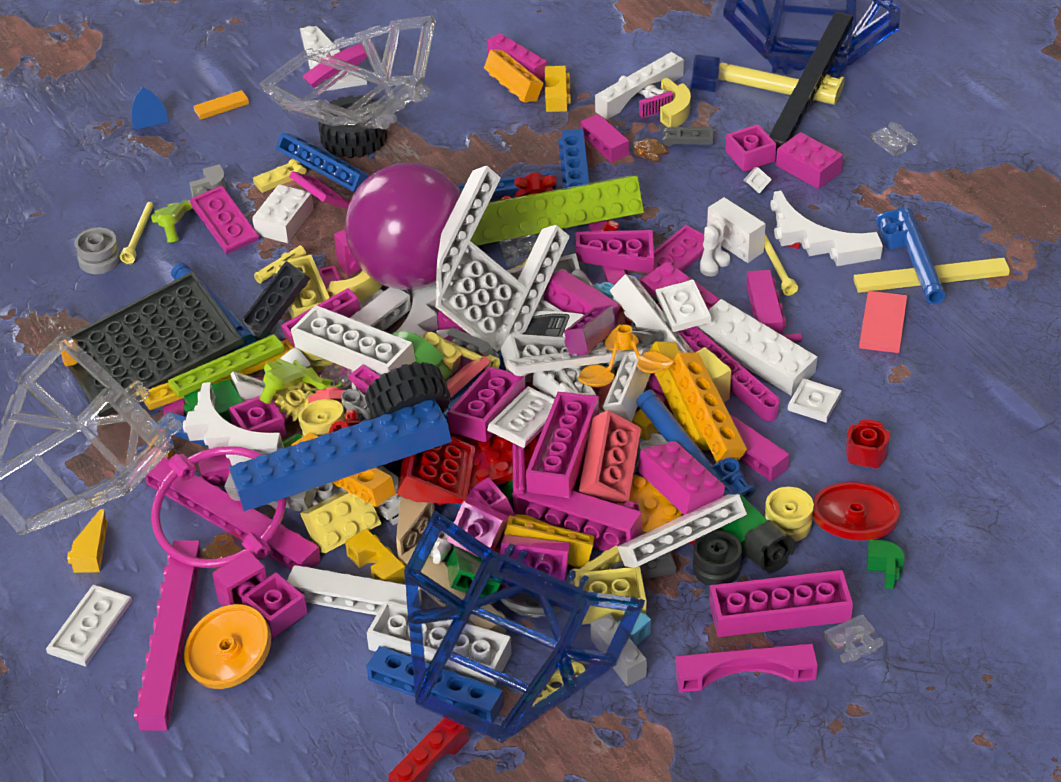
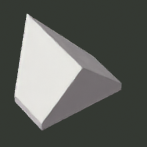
(247, 386)

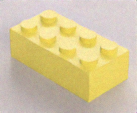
(313, 292)

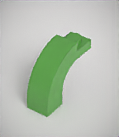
(425, 352)

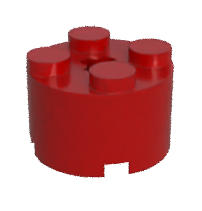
(867, 443)

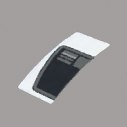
(551, 323)

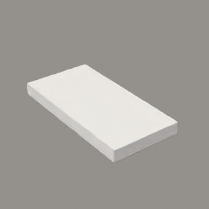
(523, 417)
(89, 625)

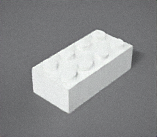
(524, 346)

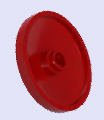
(856, 511)

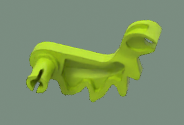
(169, 216)
(285, 374)

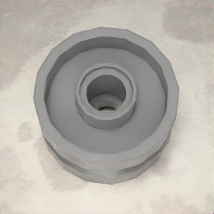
(97, 250)

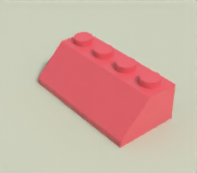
(610, 458)

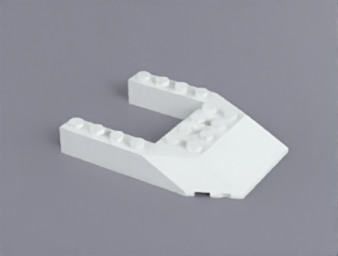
(476, 288)

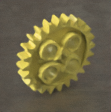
(294, 398)

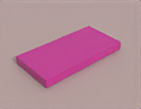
(224, 219)
(680, 249)

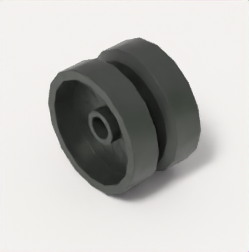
(717, 558)

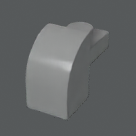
(212, 179)

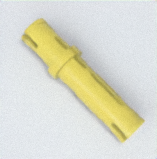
(269, 270)

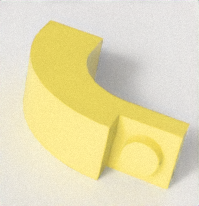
(678, 110)
(361, 285)

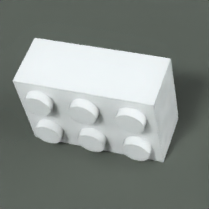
(283, 213)
(743, 232)

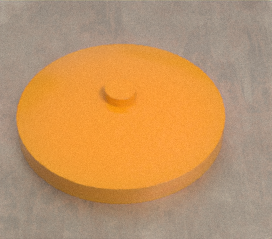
(227, 646)

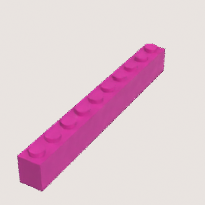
(760, 453)
(218, 508)
(168, 640)

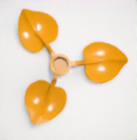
(623, 339)

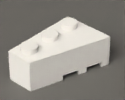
(563, 381)

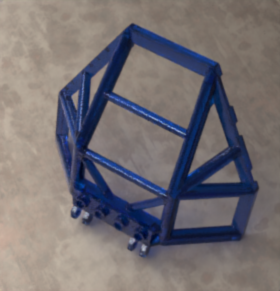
(793, 57)
(520, 579)

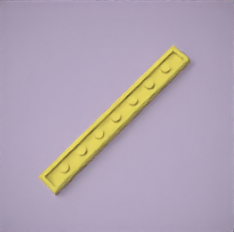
(946, 273)

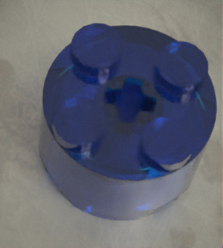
(705, 73)

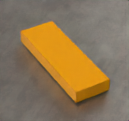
(221, 104)

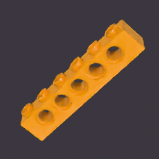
(707, 407)
(370, 485)

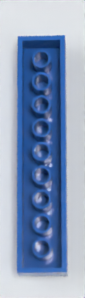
(339, 454)

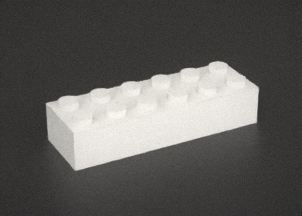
(350, 342)
(759, 347)
(484, 646)

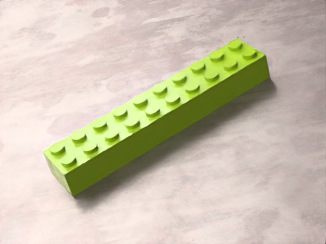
(559, 207)

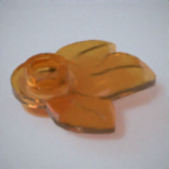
(649, 149)
(216, 551)

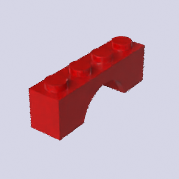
(441, 740)

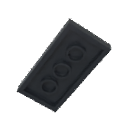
(275, 300)

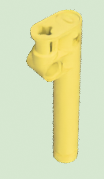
(827, 93)

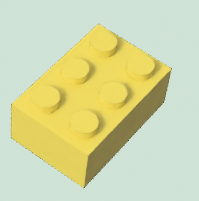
(338, 520)
(618, 582)

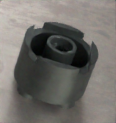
(769, 546)

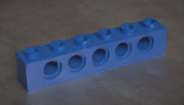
(574, 160)
(321, 161)
(396, 672)

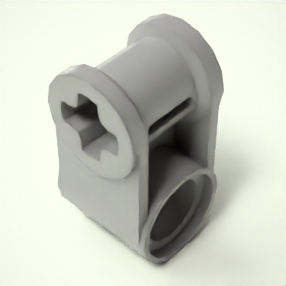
(356, 401)

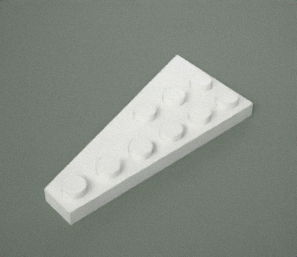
(316, 39)

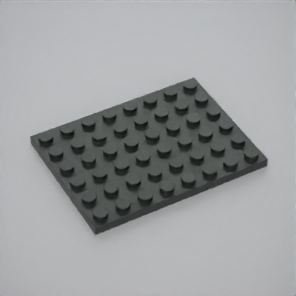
(155, 338)

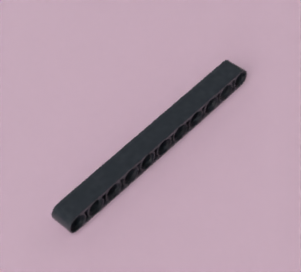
(811, 78)

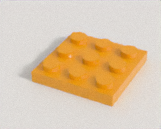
(654, 507)

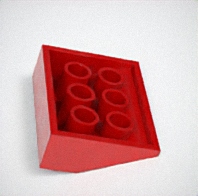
(438, 474)

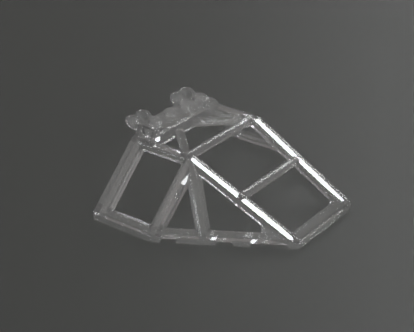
(375, 115)
(154, 433)

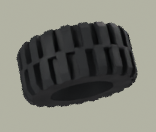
(351, 139)
(406, 388)

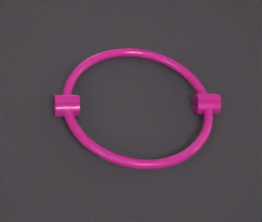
(185, 469)

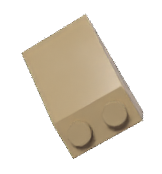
(411, 523)

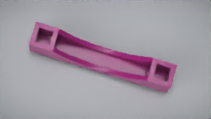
(700, 670)

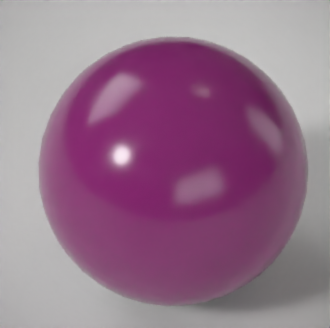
(399, 222)

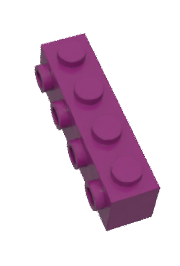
(590, 330)

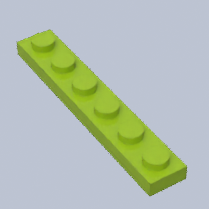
(225, 365)

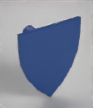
(147, 110)

